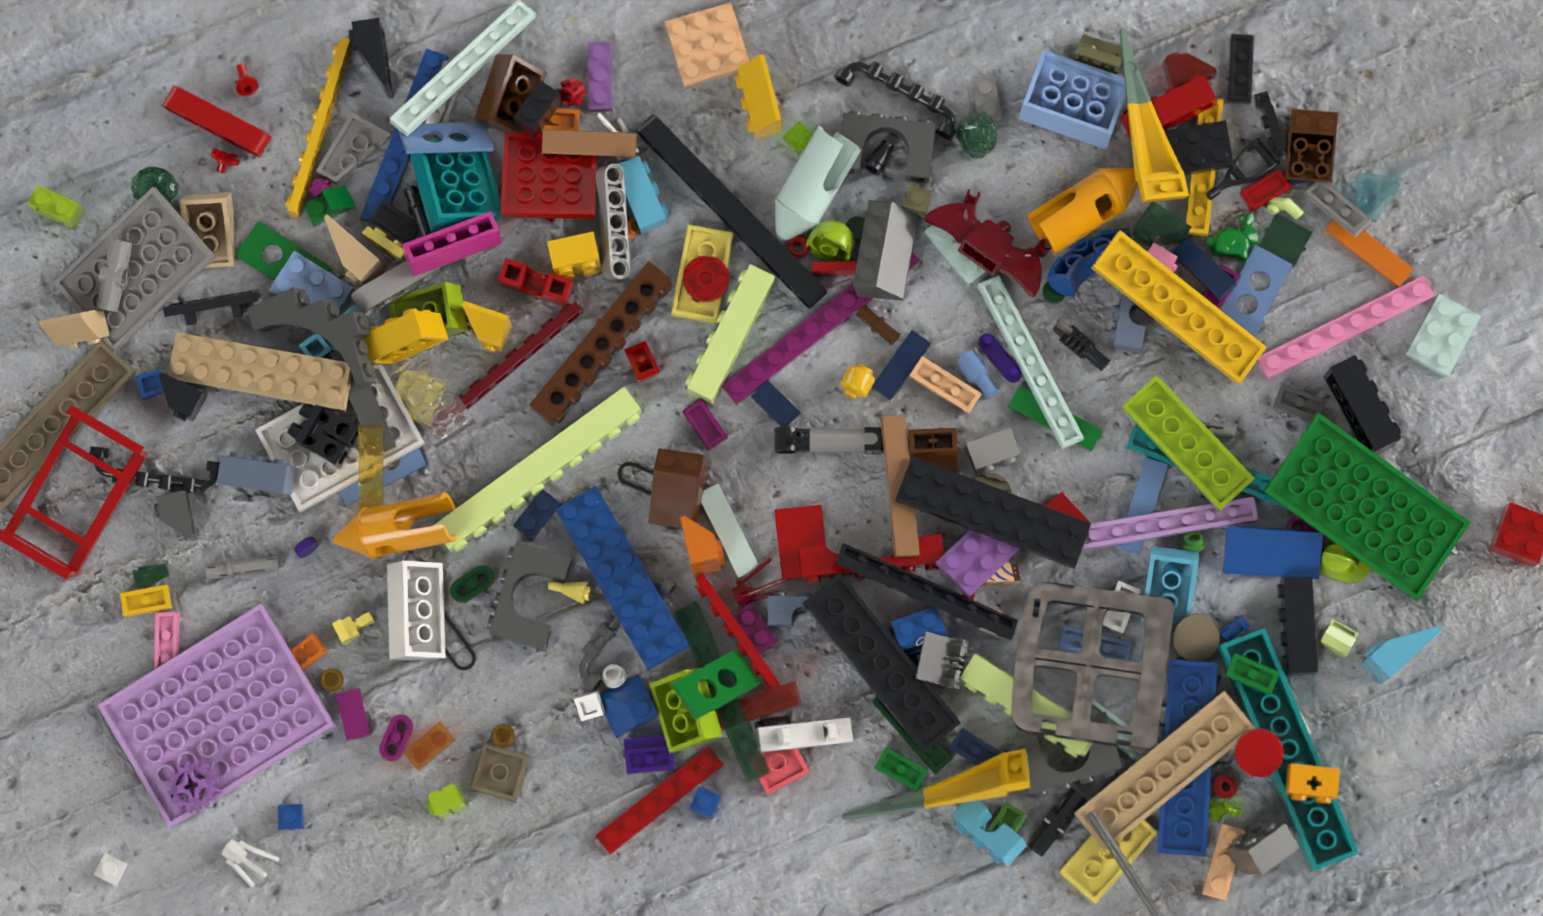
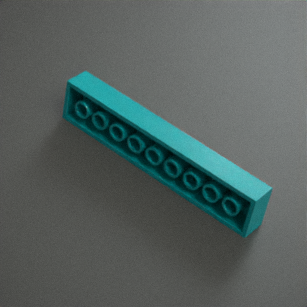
(1316, 826)

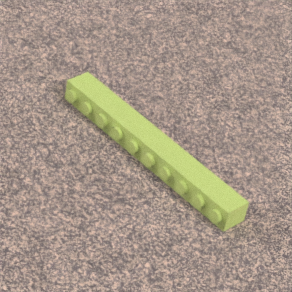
(540, 467)

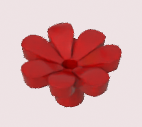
(224, 159)

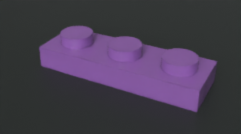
(600, 76)

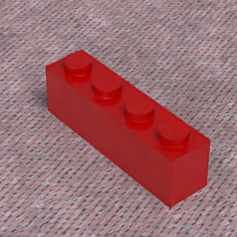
(1180, 103)

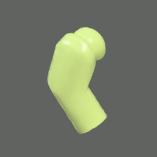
(1284, 204)

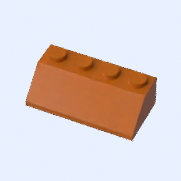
(703, 550)

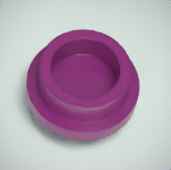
(317, 187)

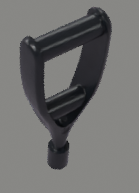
(1237, 173)

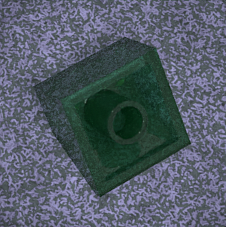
(1160, 227)

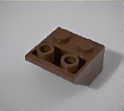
(935, 446)

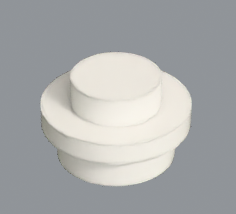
(614, 676)

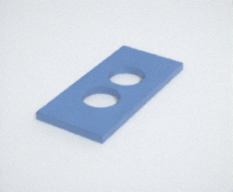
(476, 132)
(1275, 269)
(408, 464)

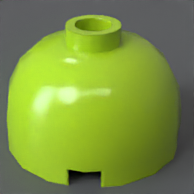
(831, 241)

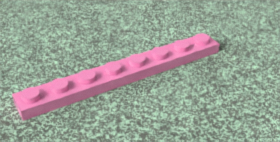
(1345, 327)

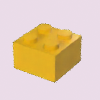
(575, 255)

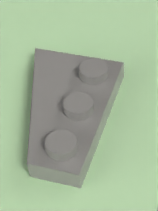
(351, 147)

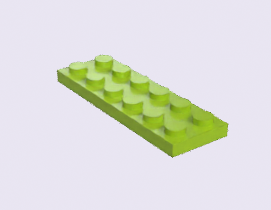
(1188, 443)

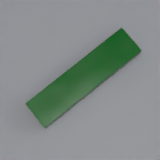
(1026, 405)

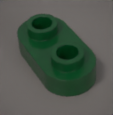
(471, 583)

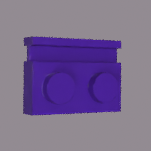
(647, 755)

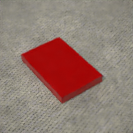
(797, 529)

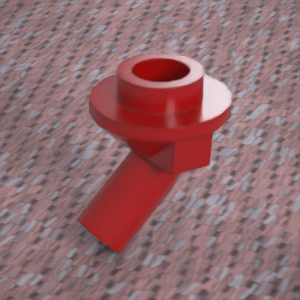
(246, 84)

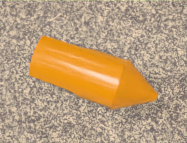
(1084, 207)
(387, 527)

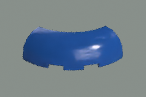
(1075, 266)

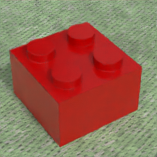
(1519, 535)

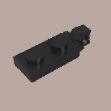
(1270, 122)

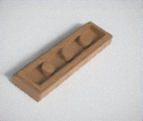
(589, 143)

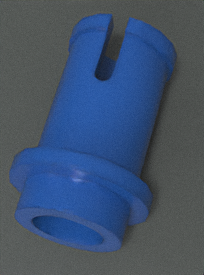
(1234, 628)

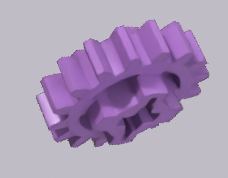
(183, 789)

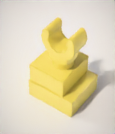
(348, 629)

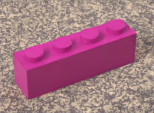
(452, 243)

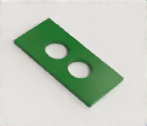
(259, 239)
(699, 705)

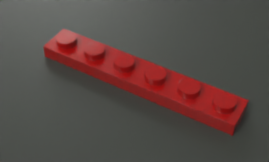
(731, 628)
(659, 800)

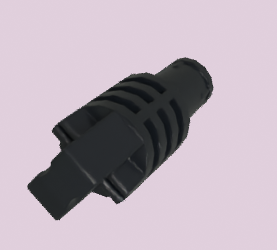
(1080, 344)

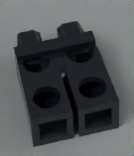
(316, 432)

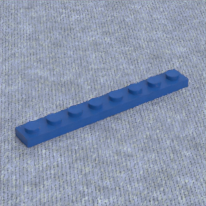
(395, 157)

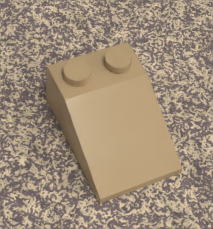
(213, 222)
(357, 260)

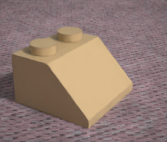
(77, 327)

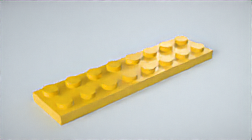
(1178, 307)

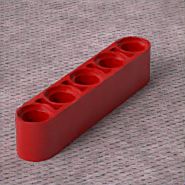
(216, 121)

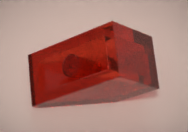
(1181, 67)

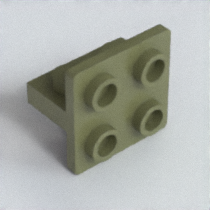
(1099, 54)

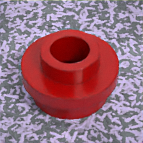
(801, 241)
(1221, 793)

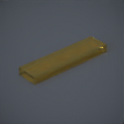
(370, 466)

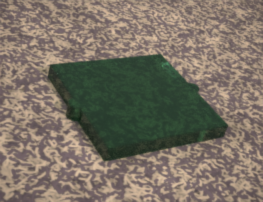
(1285, 239)

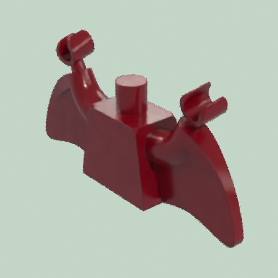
(990, 243)

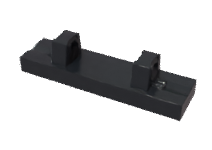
(233, 300)

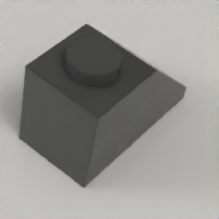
(176, 512)

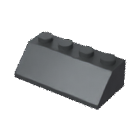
(885, 251)

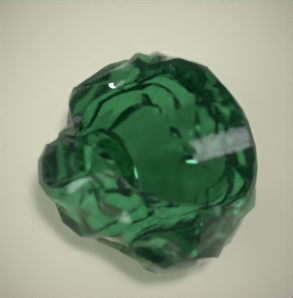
(977, 134)
(154, 177)

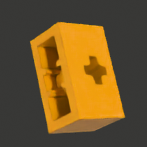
(1325, 777)

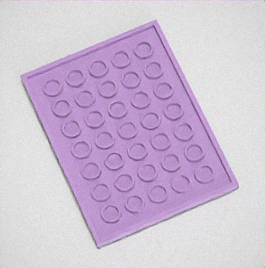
(221, 702)

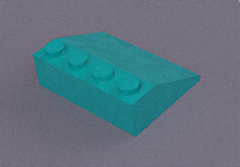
(455, 186)

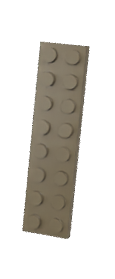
(88, 388)

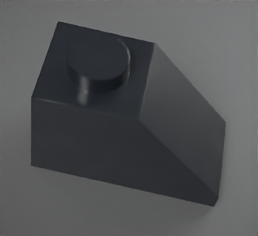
(181, 398)

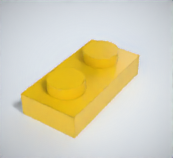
(146, 601)

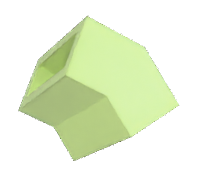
(1338, 638)

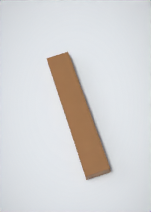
(896, 463)

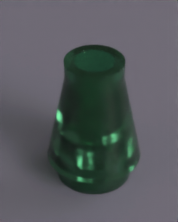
(149, 575)

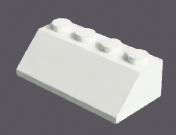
(416, 610)

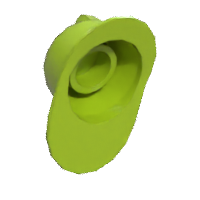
(1340, 564)

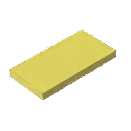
(700, 242)
(1096, 870)

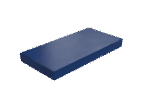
(1272, 552)

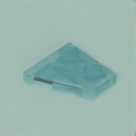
(1374, 193)

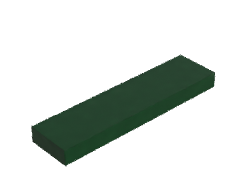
(935, 758)

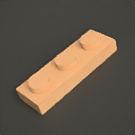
(945, 385)
(1221, 865)

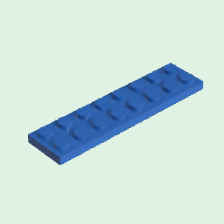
(622, 578)
(1185, 815)

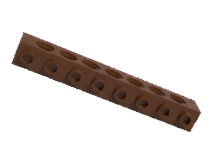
(648, 277)

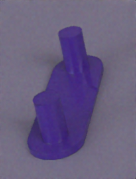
(1000, 358)

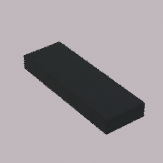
(1240, 69)

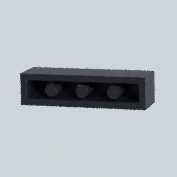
(1298, 626)

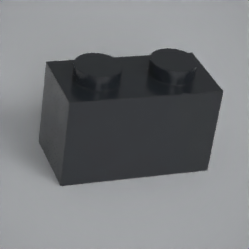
(537, 109)

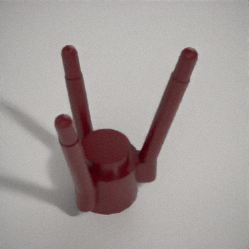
(746, 593)

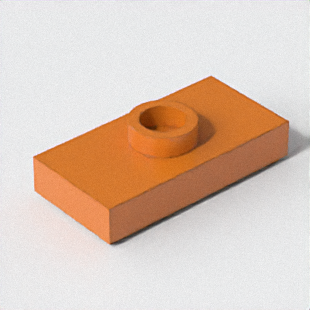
(309, 651)

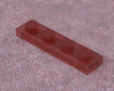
(769, 702)

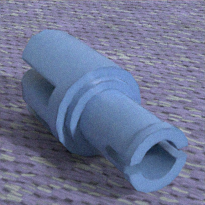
(976, 372)

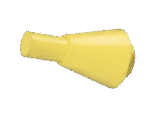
(577, 591)

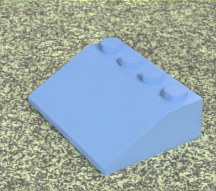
(1074, 99)

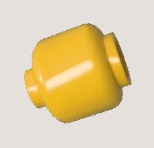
(857, 381)

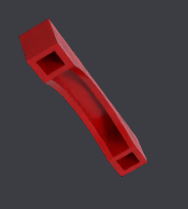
(820, 561)

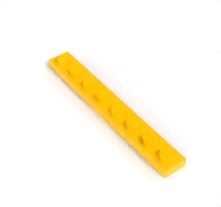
(321, 121)

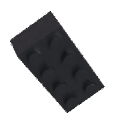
(1361, 405)

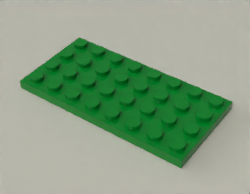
(1366, 506)

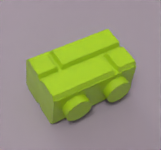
(55, 207)
(446, 802)

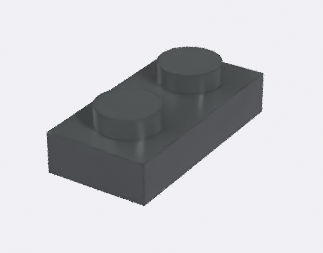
(1298, 402)

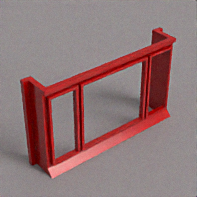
(105, 513)

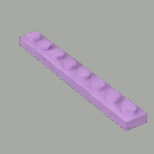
(1170, 523)

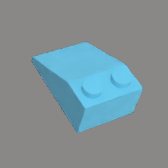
(1172, 577)
(1391, 656)

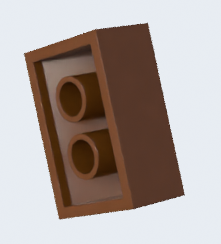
(506, 90)

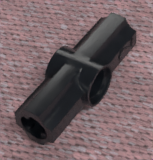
(1056, 822)

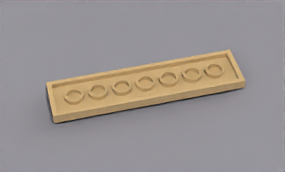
(260, 371)
(1166, 768)

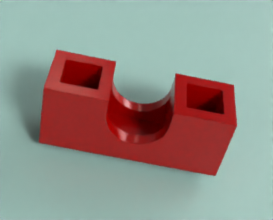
(524, 280)

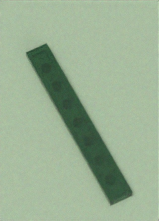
(731, 714)

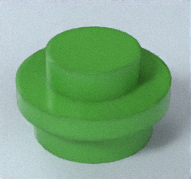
(1193, 542)

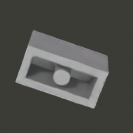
(993, 451)

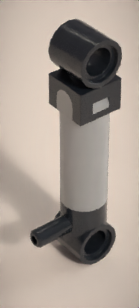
(793, 440)

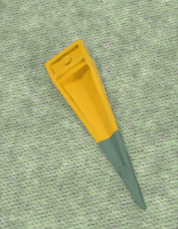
(1153, 157)
(985, 781)

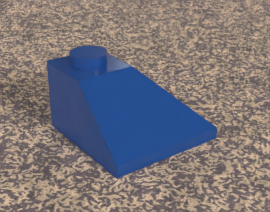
(628, 706)

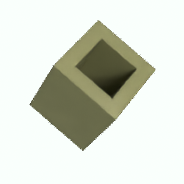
(917, 200)

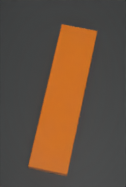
(1372, 253)

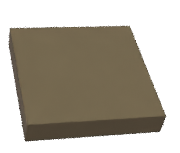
(499, 773)

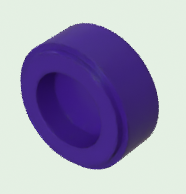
(306, 547)

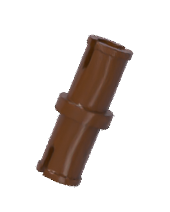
(878, 324)

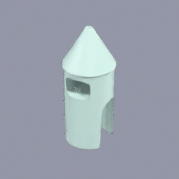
(813, 183)

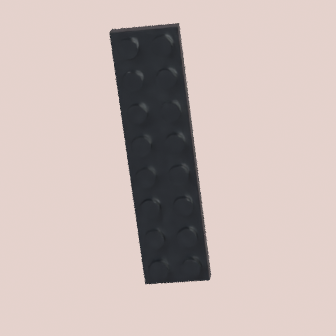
(993, 512)
(881, 663)

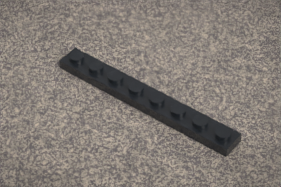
(926, 591)

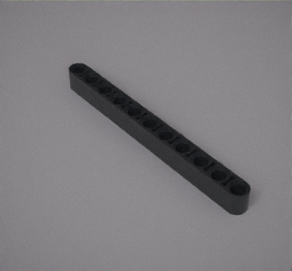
(731, 211)

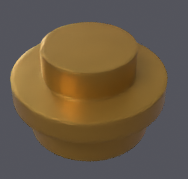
(332, 680)
(503, 735)

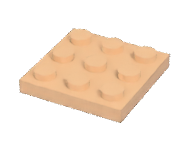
(707, 44)

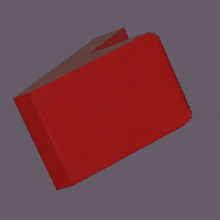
(642, 361)

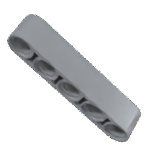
(618, 212)
(391, 286)

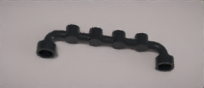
(895, 83)
(165, 481)

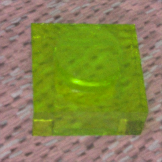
(798, 137)

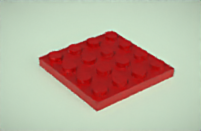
(545, 183)

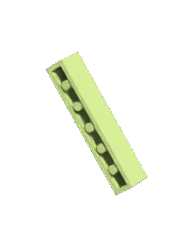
(731, 333)
(998, 687)

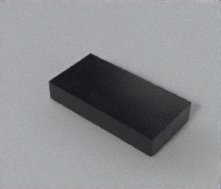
(394, 222)

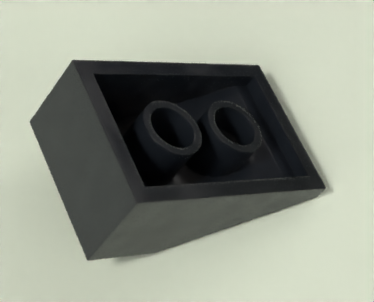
(370, 41)

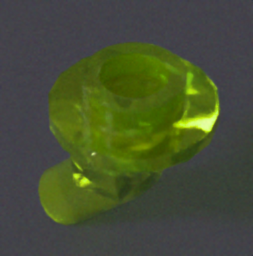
(1218, 810)

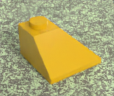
(489, 326)

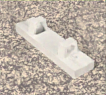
(804, 735)

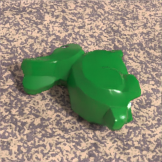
(1234, 242)

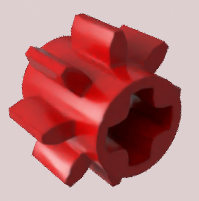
(572, 91)

